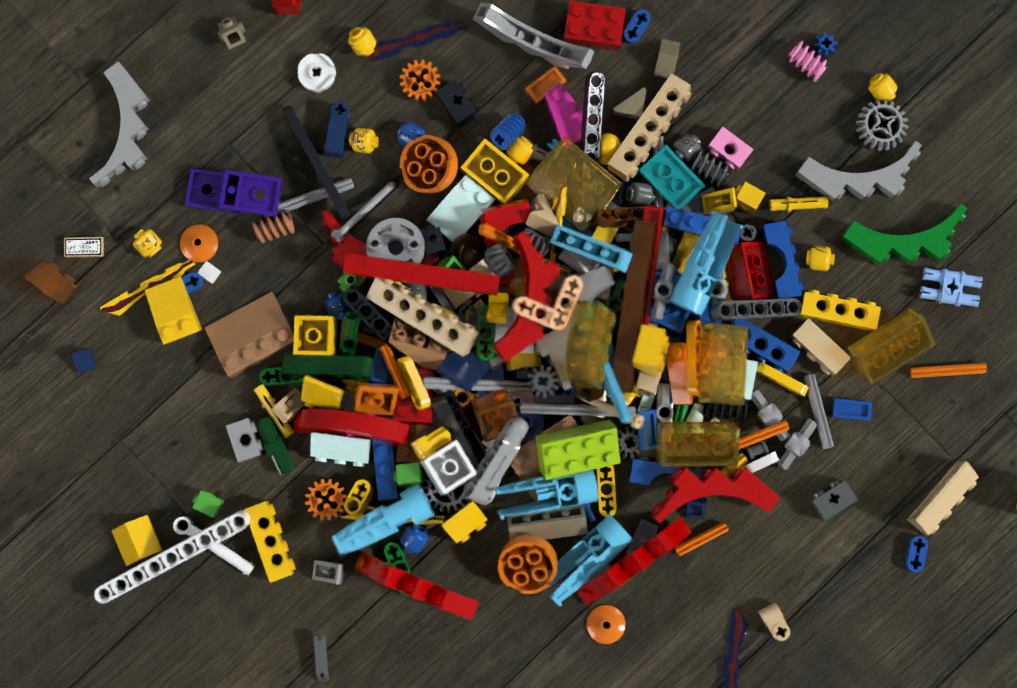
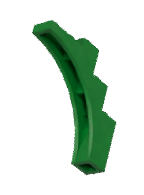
(877, 245)

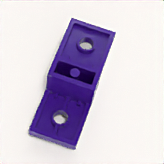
(234, 192)

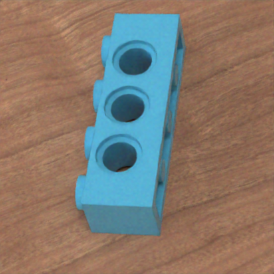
(591, 248)

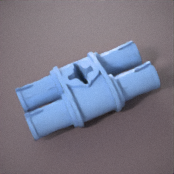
(958, 280)

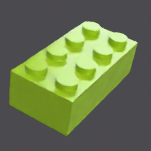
(578, 449)

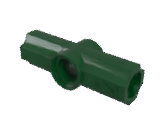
(616, 297)
(349, 332)
(275, 445)

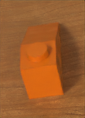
(678, 373)

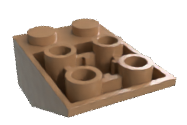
(417, 345)

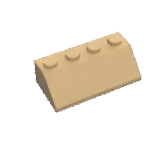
(943, 497)

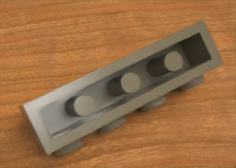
(569, 522)

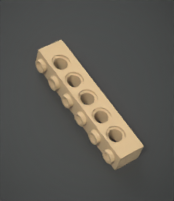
(672, 87)
(466, 333)

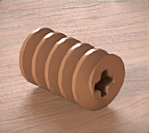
(274, 227)

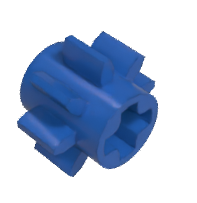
(828, 41)

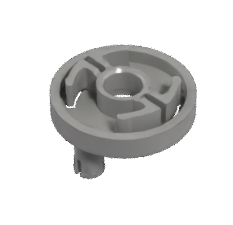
(413, 244)

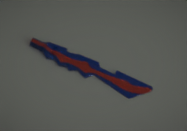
(419, 38)
(736, 635)

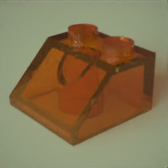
(52, 282)
(493, 413)

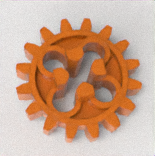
(428, 78)
(328, 510)

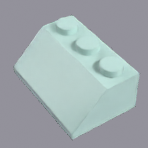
(340, 449)

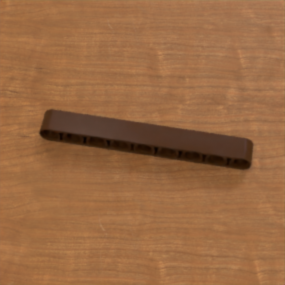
(633, 303)

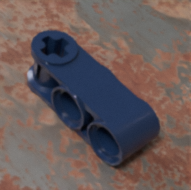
(337, 131)

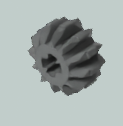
(540, 240)
(500, 260)
(541, 388)
(635, 440)

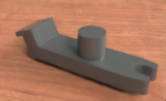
(321, 658)

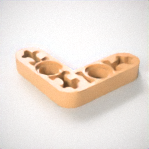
(550, 313)

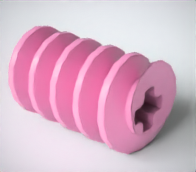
(807, 61)

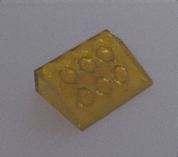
(586, 181)

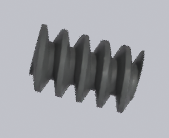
(711, 169)

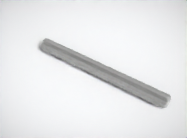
(482, 385)
(566, 409)

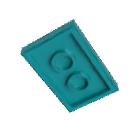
(671, 178)

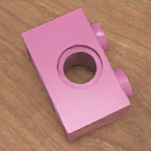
(726, 138)

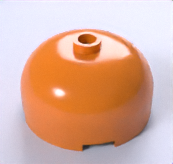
(428, 164)
(525, 562)

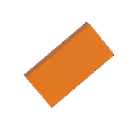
(545, 83)

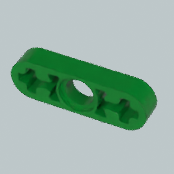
(481, 347)
(273, 382)
(389, 557)

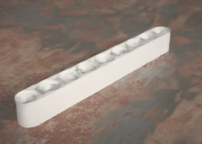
(166, 563)

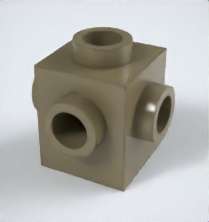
(231, 32)

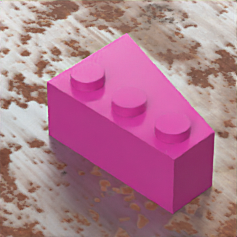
(565, 113)

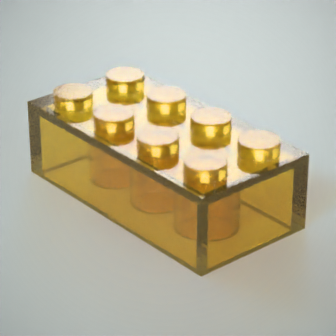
(589, 344)
(891, 346)
(723, 364)
(698, 444)

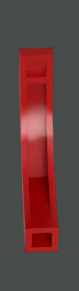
(353, 424)

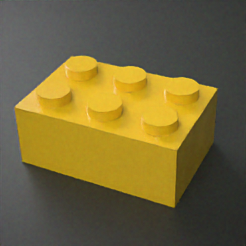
(495, 172)

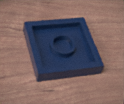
(463, 370)

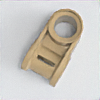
(773, 619)

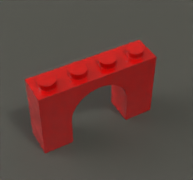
(503, 216)

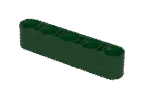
(327, 367)

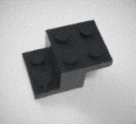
(562, 398)

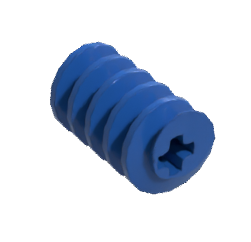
(507, 131)

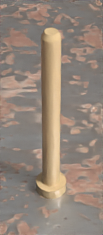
(636, 422)

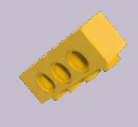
(869, 309)
(267, 552)

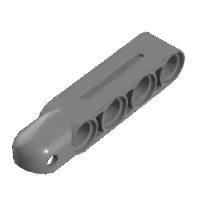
(496, 461)

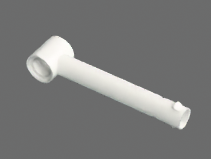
(218, 548)

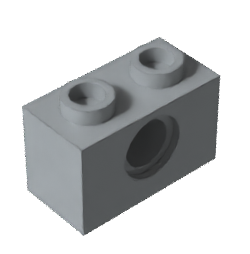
(236, 432)

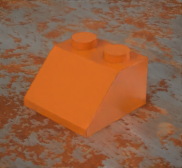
(375, 398)

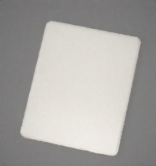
(209, 272)

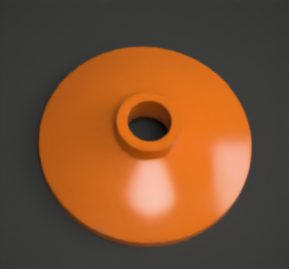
(205, 250)
(598, 617)

